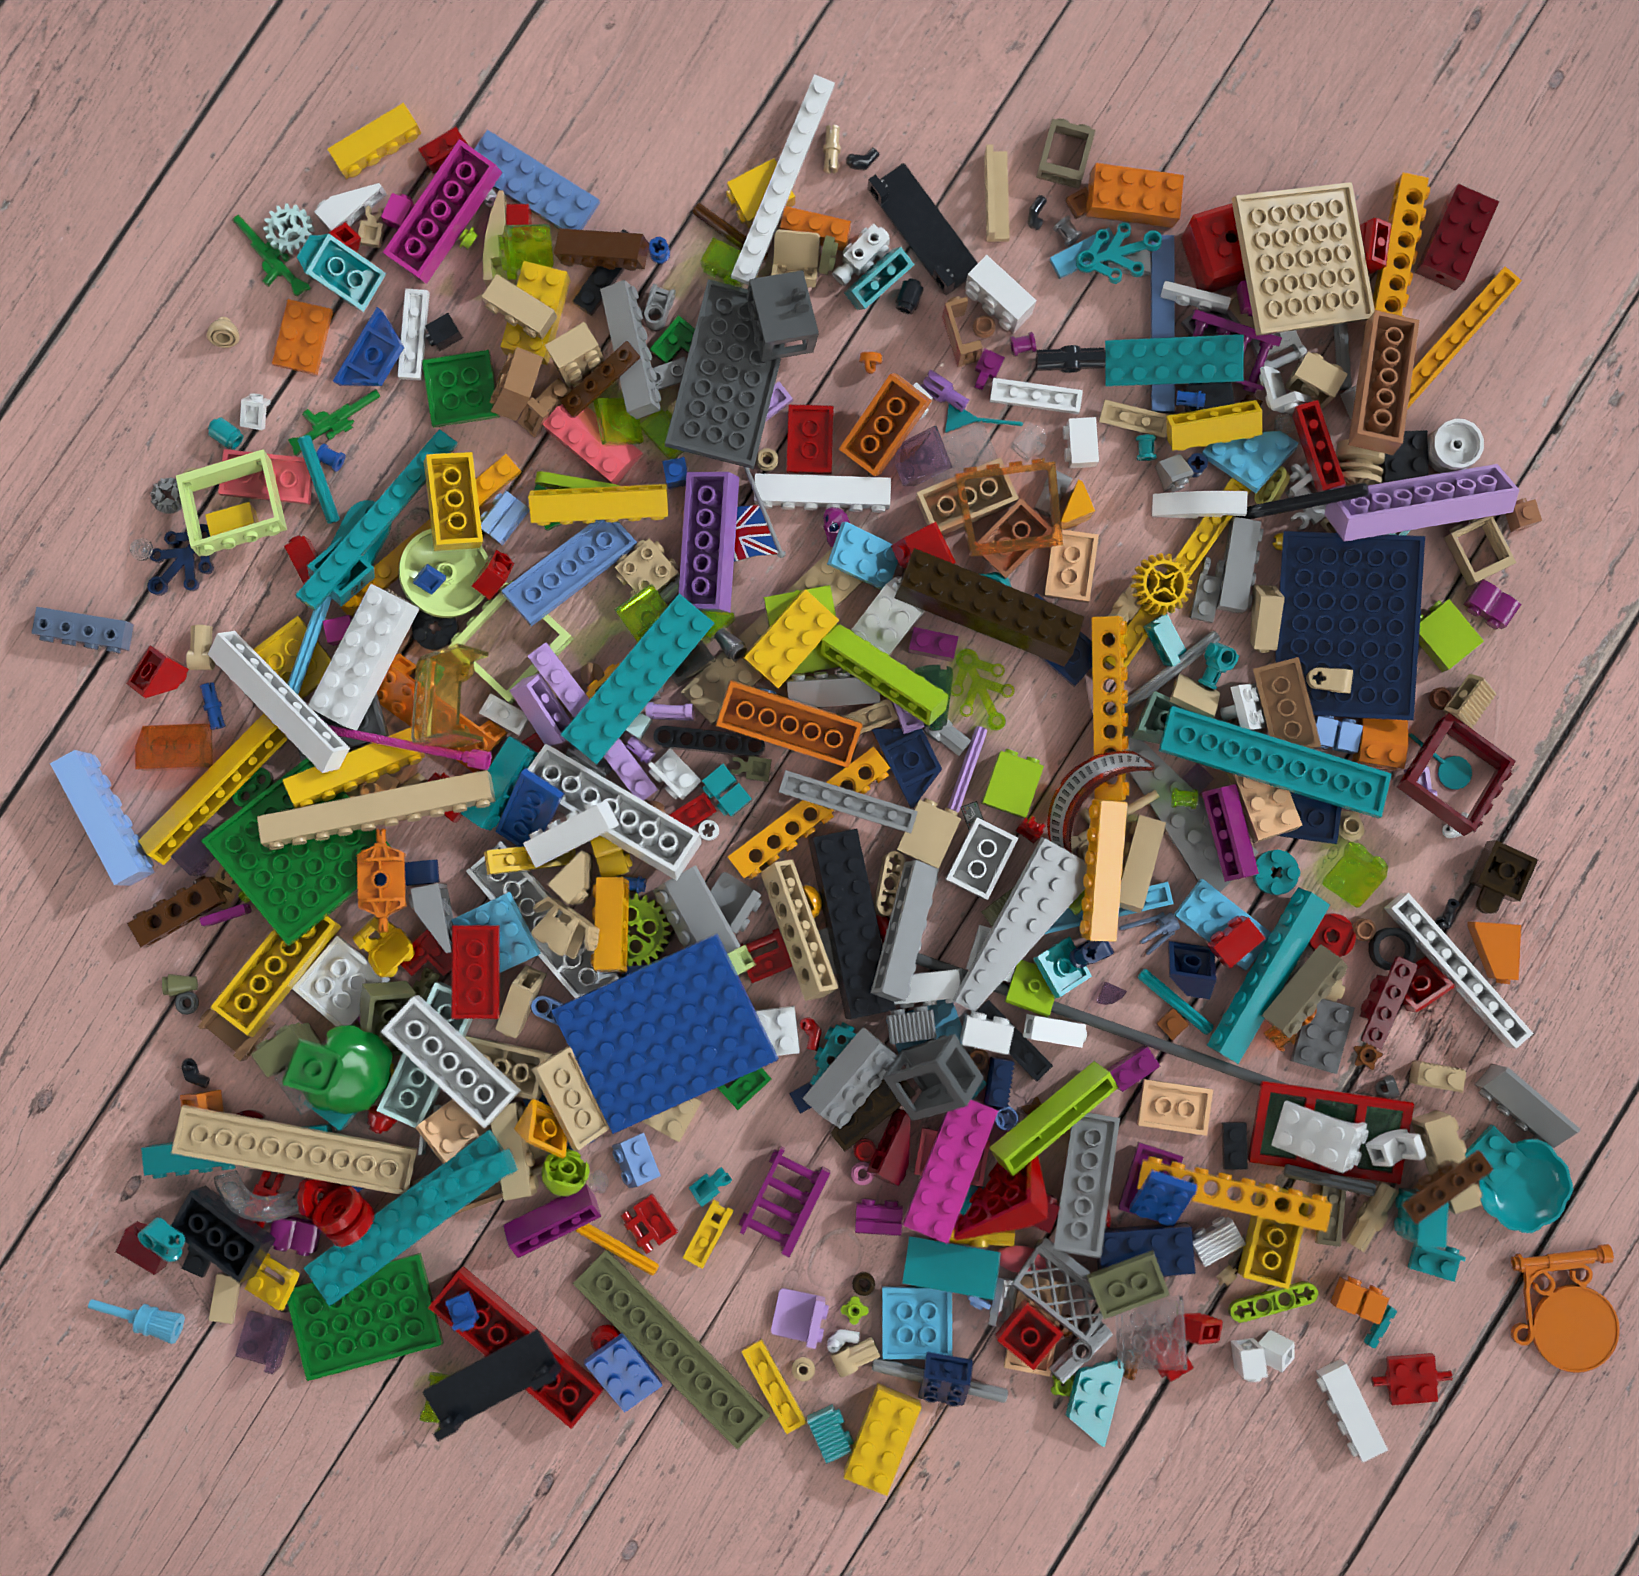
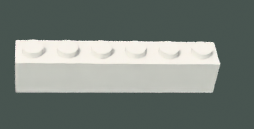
(823, 491)

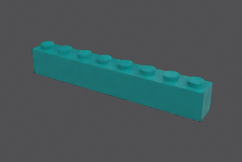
(1268, 974)
(160, 1160)

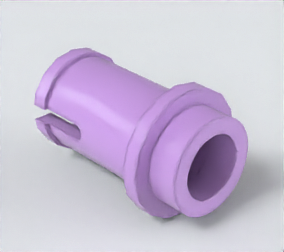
(640, 749)

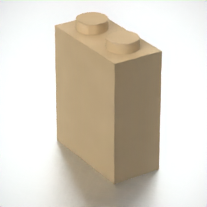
(930, 833)

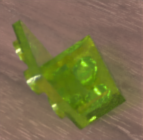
(526, 244)
(1356, 874)

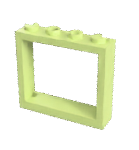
(221, 473)
(476, 622)

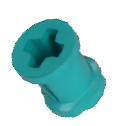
(1146, 448)

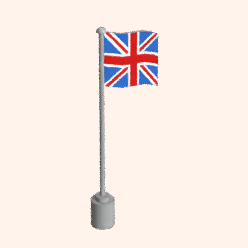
(754, 530)

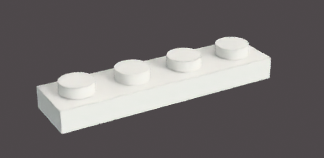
(413, 334)
(1036, 396)

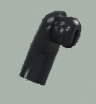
(862, 162)
(1034, 210)
(1446, 921)

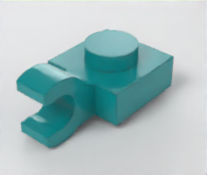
(707, 1187)

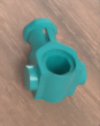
(1218, 660)

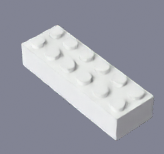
(363, 657)
(450, 1060)

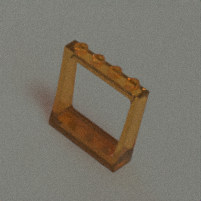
(1053, 539)

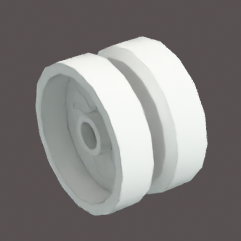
(1455, 446)

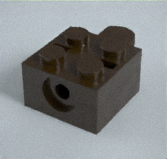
(1501, 875)

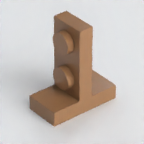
(540, 409)

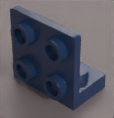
(946, 1379)

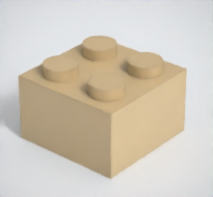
(1316, 378)

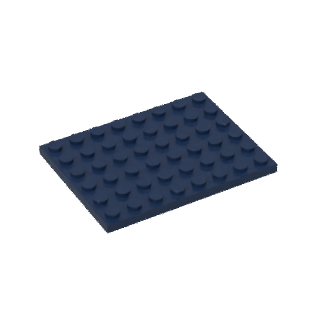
(1354, 611)

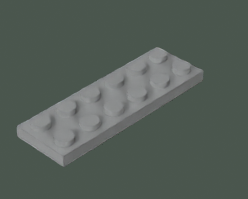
(1087, 1185)

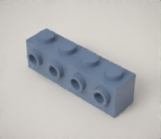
(82, 628)

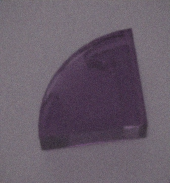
(1110, 994)

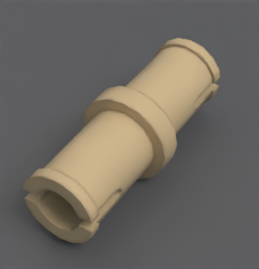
(831, 149)

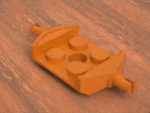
(387, 898)

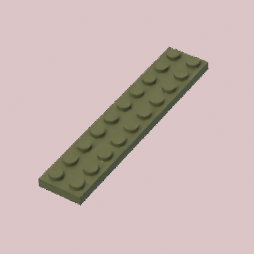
(672, 1349)

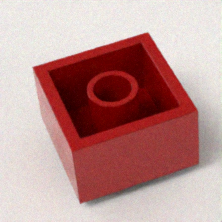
(1029, 1334)

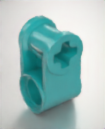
(162, 1237)

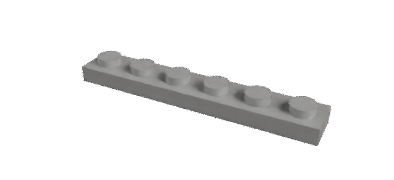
(848, 801)

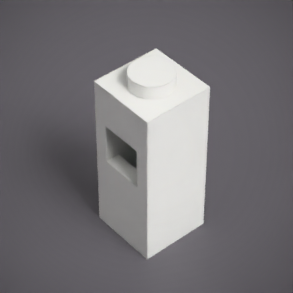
(1054, 1030)

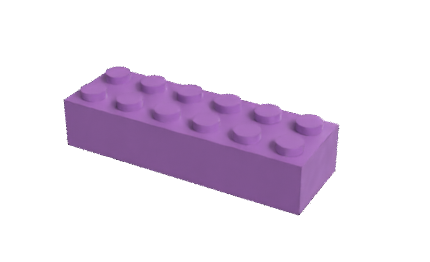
(709, 540)

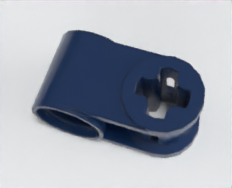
(1090, 953)

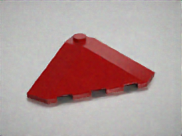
(1005, 1203)

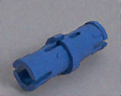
(212, 706)

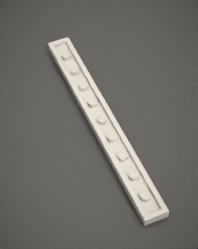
(783, 179)

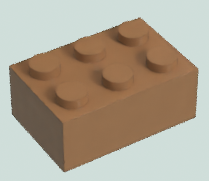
(515, 383)

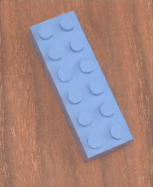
(103, 818)

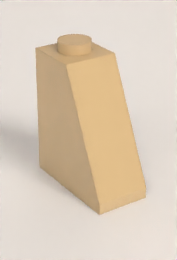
(1265, 617)
(519, 1001)

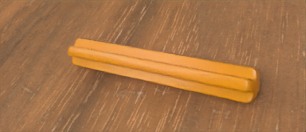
(618, 1248)

